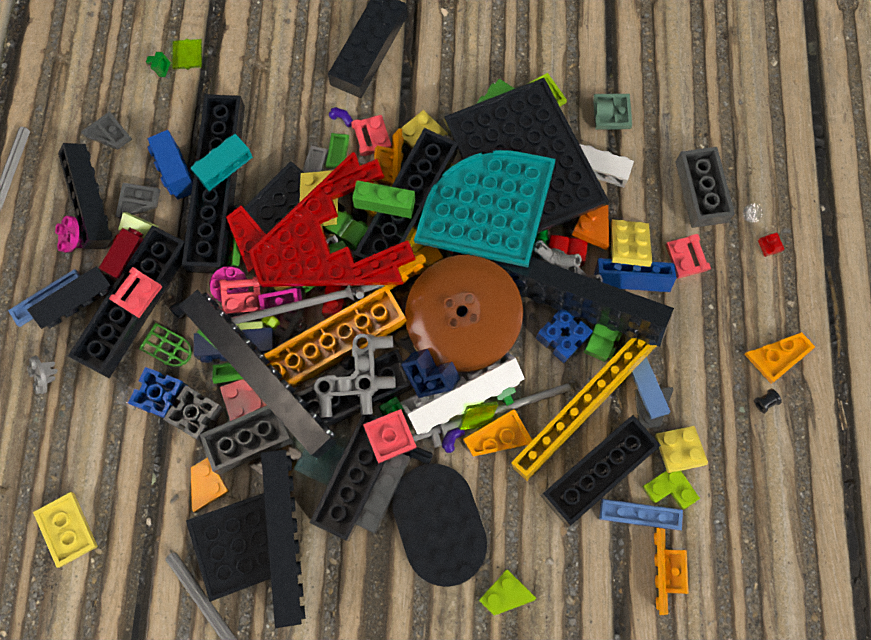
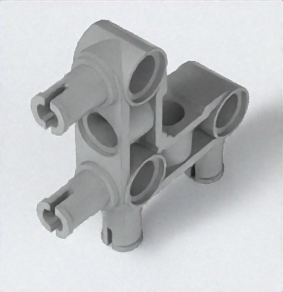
(560, 259)
(363, 369)

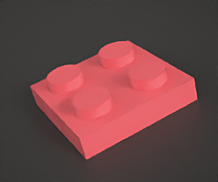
(240, 399)
(389, 436)

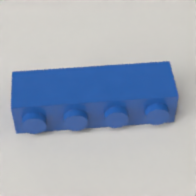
(633, 277)

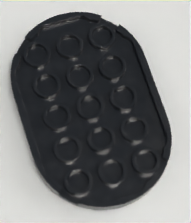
(439, 525)

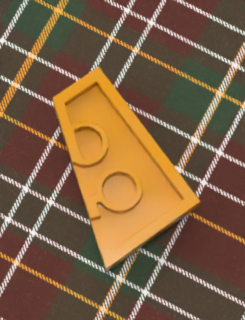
(780, 356)
(498, 435)

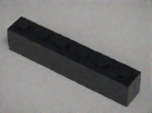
(85, 196)

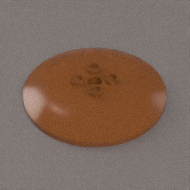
(491, 319)

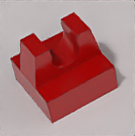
(771, 244)

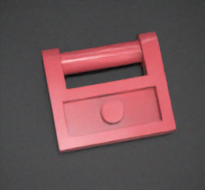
(376, 131)
(682, 258)
(140, 296)
(240, 301)

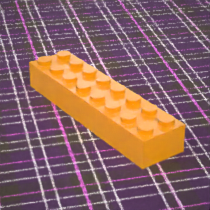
(333, 338)

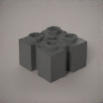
(182, 415)

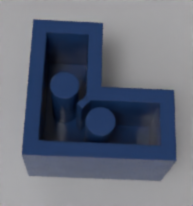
(427, 376)

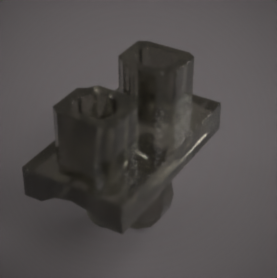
(295, 320)

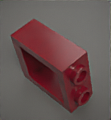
(121, 251)

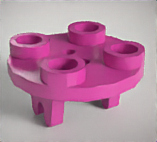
(68, 234)
(229, 273)

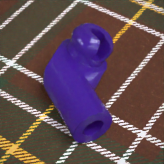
(343, 114)
(449, 439)

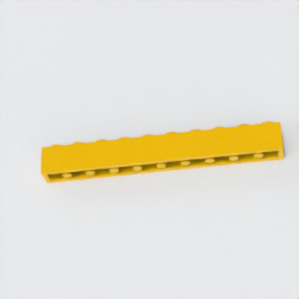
(581, 407)

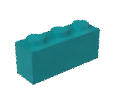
(221, 162)

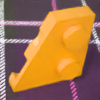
(205, 485)

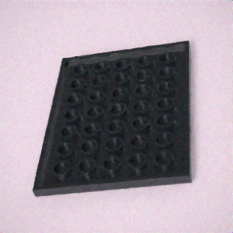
(533, 124)

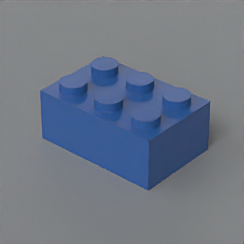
(170, 164)

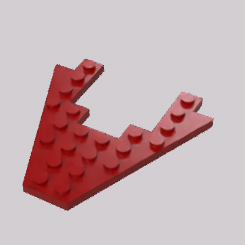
(298, 250)

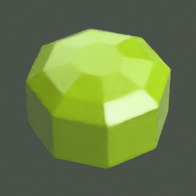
(270, 322)

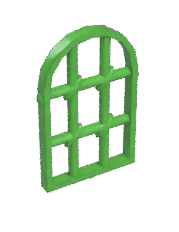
(158, 347)

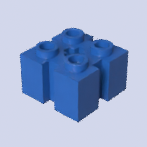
(563, 346)
(153, 383)

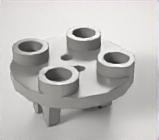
(41, 374)

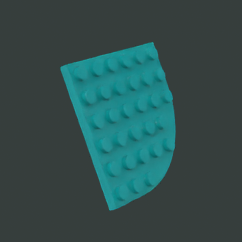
(488, 206)

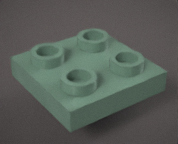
(612, 111)

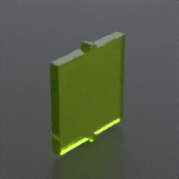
(187, 54)
(478, 415)

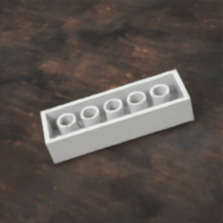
(470, 390)

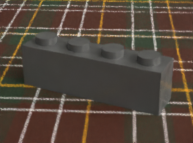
(382, 493)

